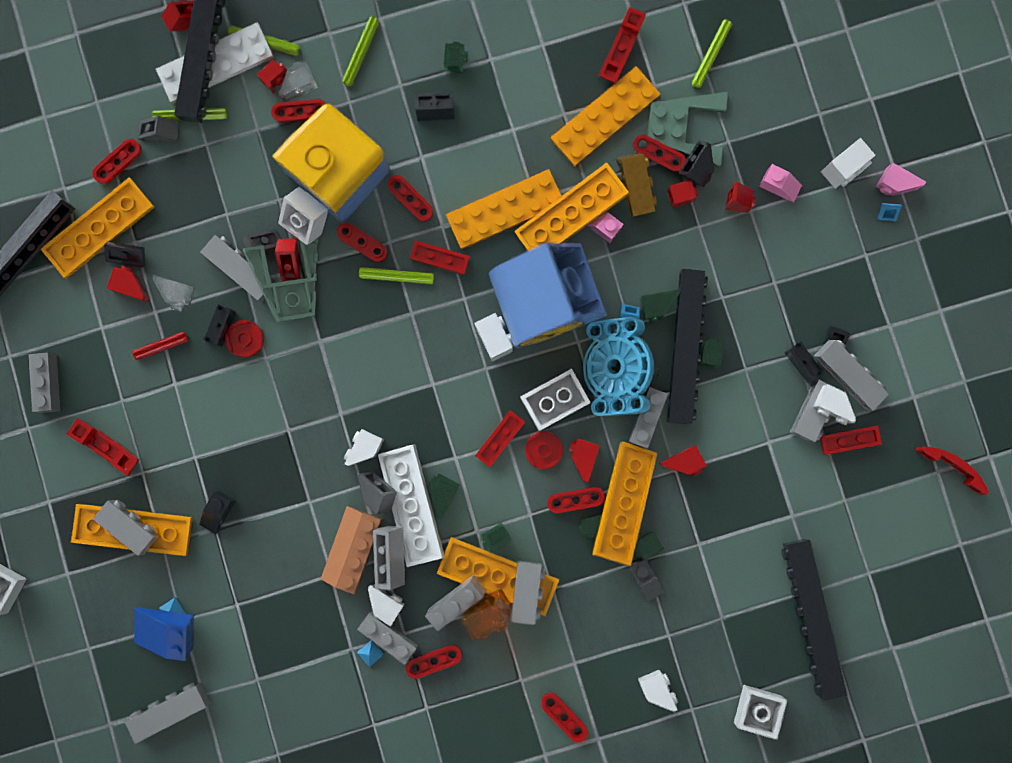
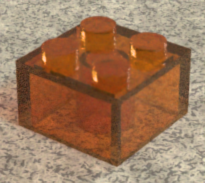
(487, 615)

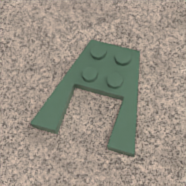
(670, 118)
(290, 298)

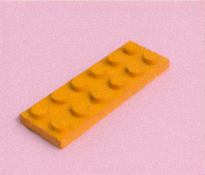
(605, 116)
(503, 209)
(574, 209)
(97, 226)
(625, 503)
(173, 530)
(491, 570)

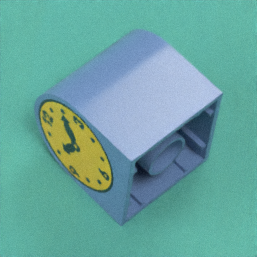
(546, 293)

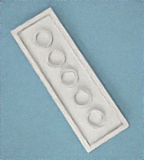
(233, 56)
(412, 505)

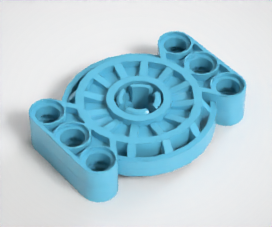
(635, 370)

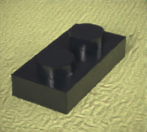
(124, 254)

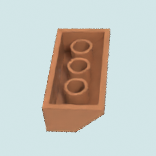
(351, 550)

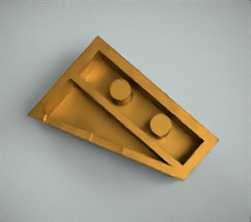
(638, 183)

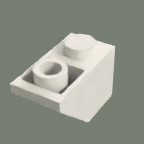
(834, 403)
(365, 447)
(385, 606)
(656, 690)

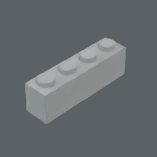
(233, 264)
(851, 375)
(168, 712)

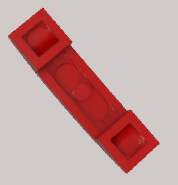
(622, 45)
(103, 445)
(973, 479)

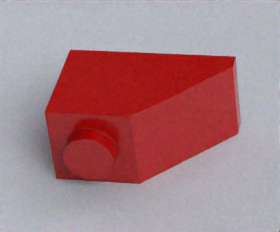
(178, 15)
(740, 198)
(288, 259)
(127, 283)
(584, 456)
(686, 462)

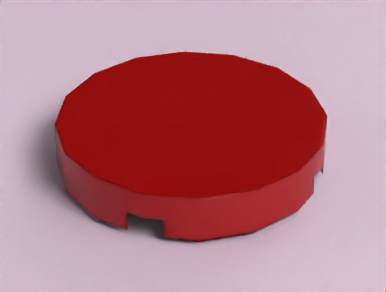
(244, 338)
(543, 450)

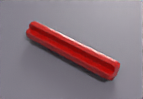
(160, 346)

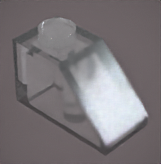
(297, 81)
(175, 293)

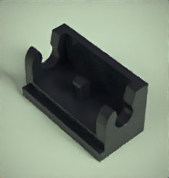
(434, 106)
(219, 325)
(804, 362)

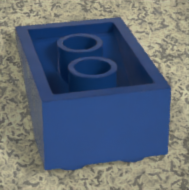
(164, 632)

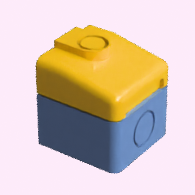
(333, 161)

